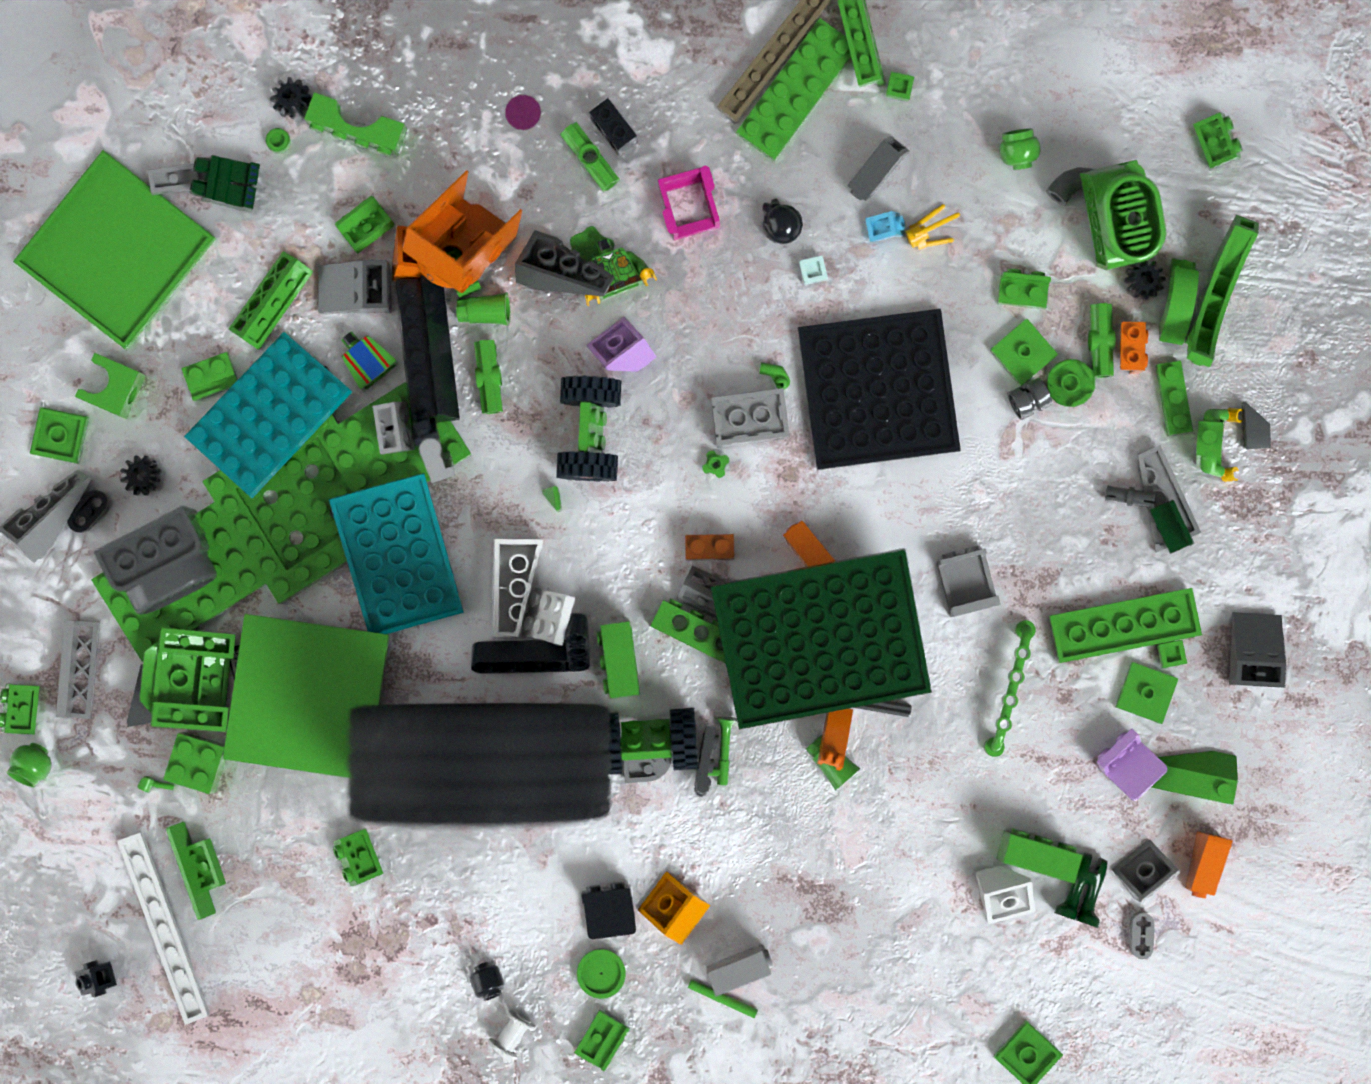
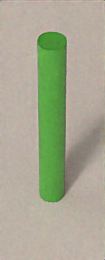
(723, 999)

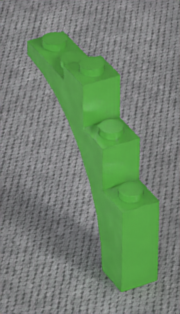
(1218, 289)

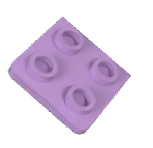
(1131, 765)

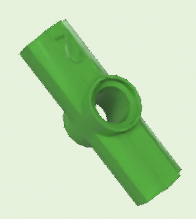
(581, 145)
(1101, 340)
(488, 377)

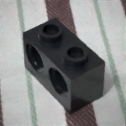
(613, 127)

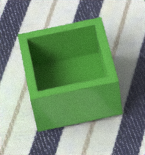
(195, 763)

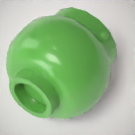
(1019, 148)
(29, 764)

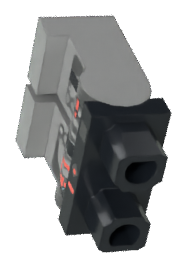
(426, 435)

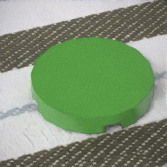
(1071, 383)

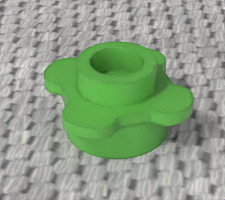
(710, 468)

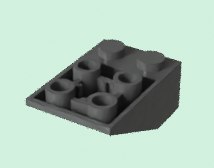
(355, 287)
(1257, 650)

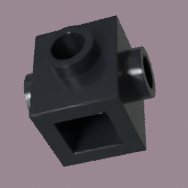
(95, 978)

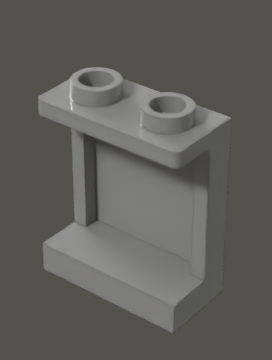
(967, 581)

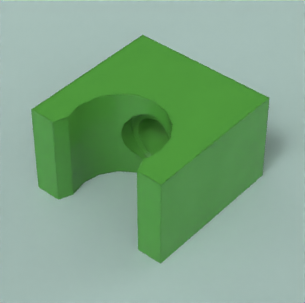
(121, 389)

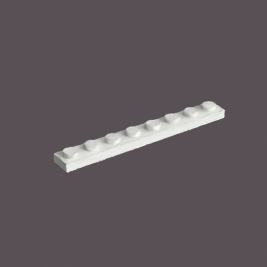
(163, 928)

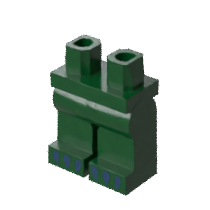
(226, 182)

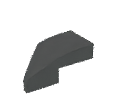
(1256, 429)

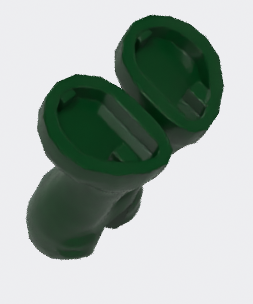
(1095, 881)

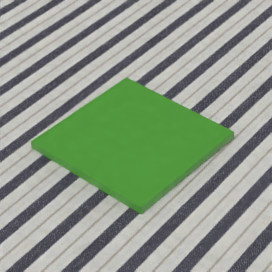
(114, 250)
(298, 692)

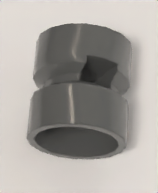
(1032, 397)

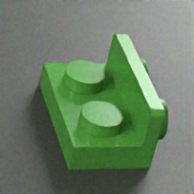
(1218, 139)
(1023, 289)
(19, 708)
(357, 858)

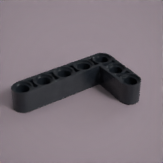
(536, 655)

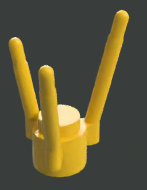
(918, 234)

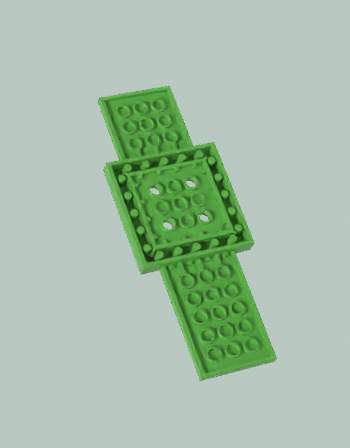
(252, 538)

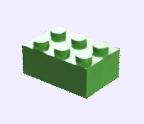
(618, 660)
(1039, 855)

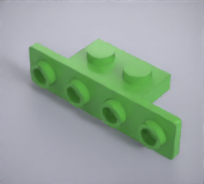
(198, 868)

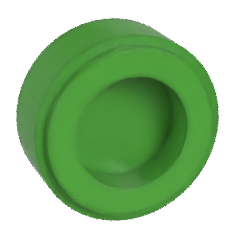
(278, 140)

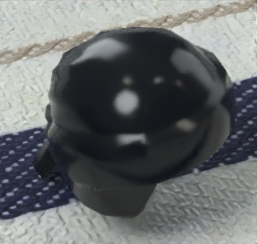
(781, 222)

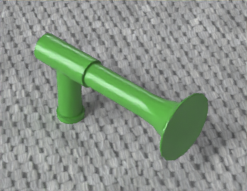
(722, 770)

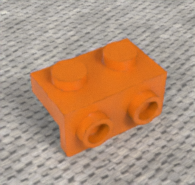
(1132, 347)

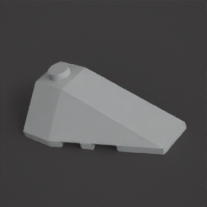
(40, 525)

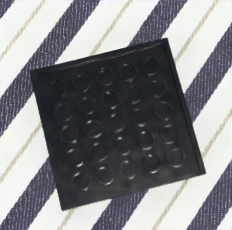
(878, 389)

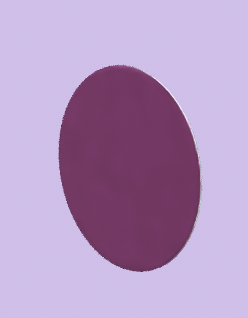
(523, 112)

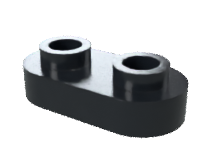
(87, 509)

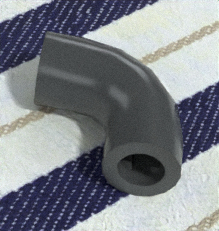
(1066, 185)

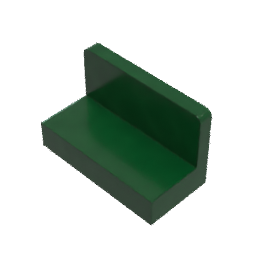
(1171, 526)

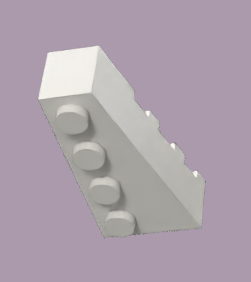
(512, 580)

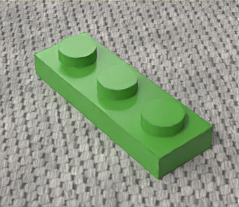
(1174, 398)

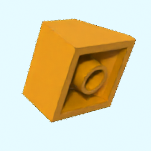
(673, 908)

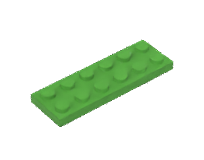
(796, 90)
(1125, 625)

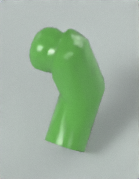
(777, 373)

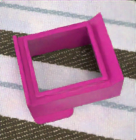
(699, 175)

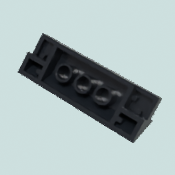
(427, 349)

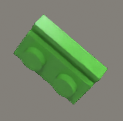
(210, 376)
(602, 1040)

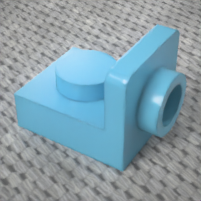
(885, 226)

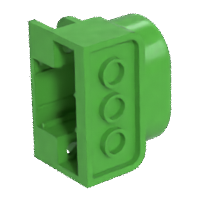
(1109, 199)

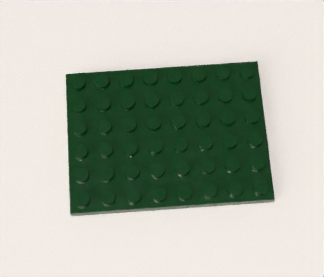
(821, 638)

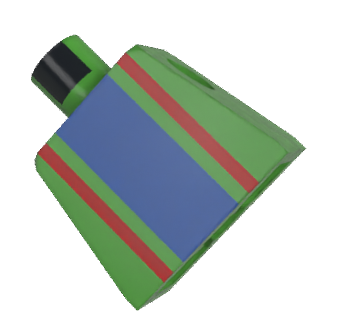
(367, 360)

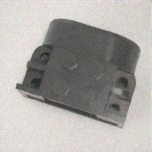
(159, 561)

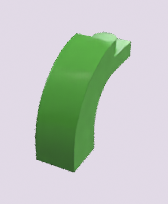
(1180, 301)

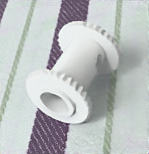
(511, 1034)

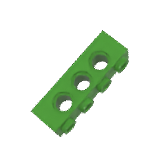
(663, 623)

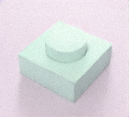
(813, 270)

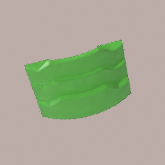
(187, 679)

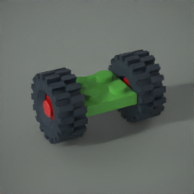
(591, 396)
(653, 740)

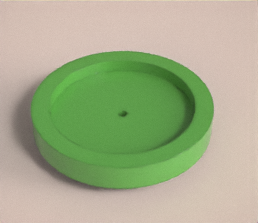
(598, 984)

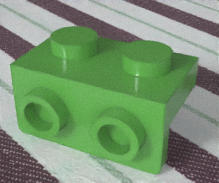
(364, 224)

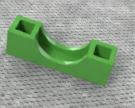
(384, 134)

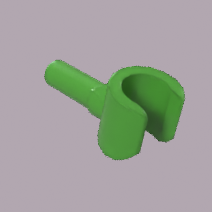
(147, 782)

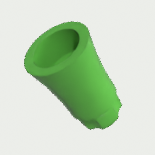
(484, 309)
(834, 776)

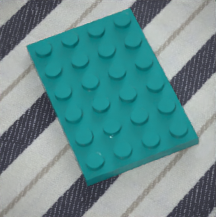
(268, 414)
(396, 555)

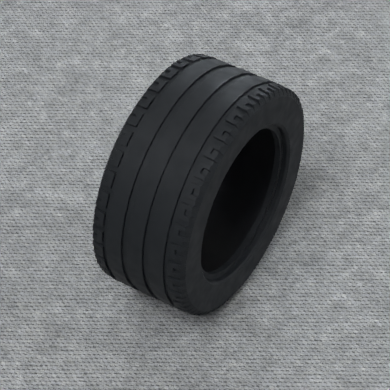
(479, 764)

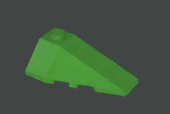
(1201, 775)

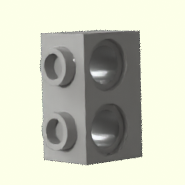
(393, 427)

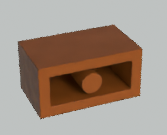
(709, 547)

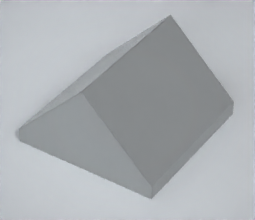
(1146, 871)

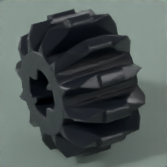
(282, 93)
(1153, 279)
(148, 481)

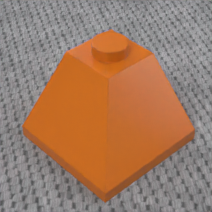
(402, 264)

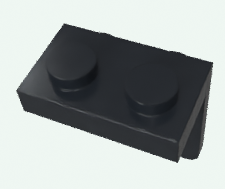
(609, 910)

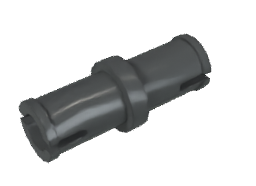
(1130, 496)

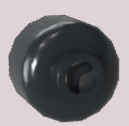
(487, 981)

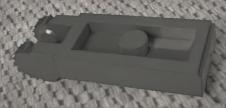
(705, 762)

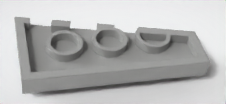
(1159, 478)

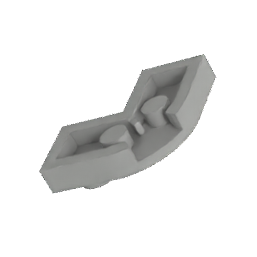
(645, 769)

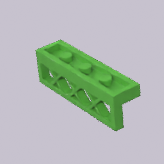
(861, 42)
(272, 301)

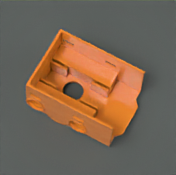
(460, 225)

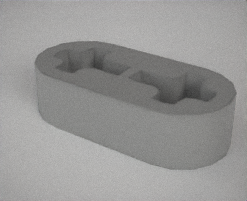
(1135, 935)

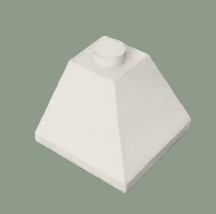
(1004, 893)

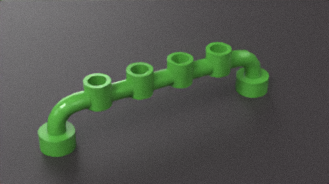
(1025, 631)

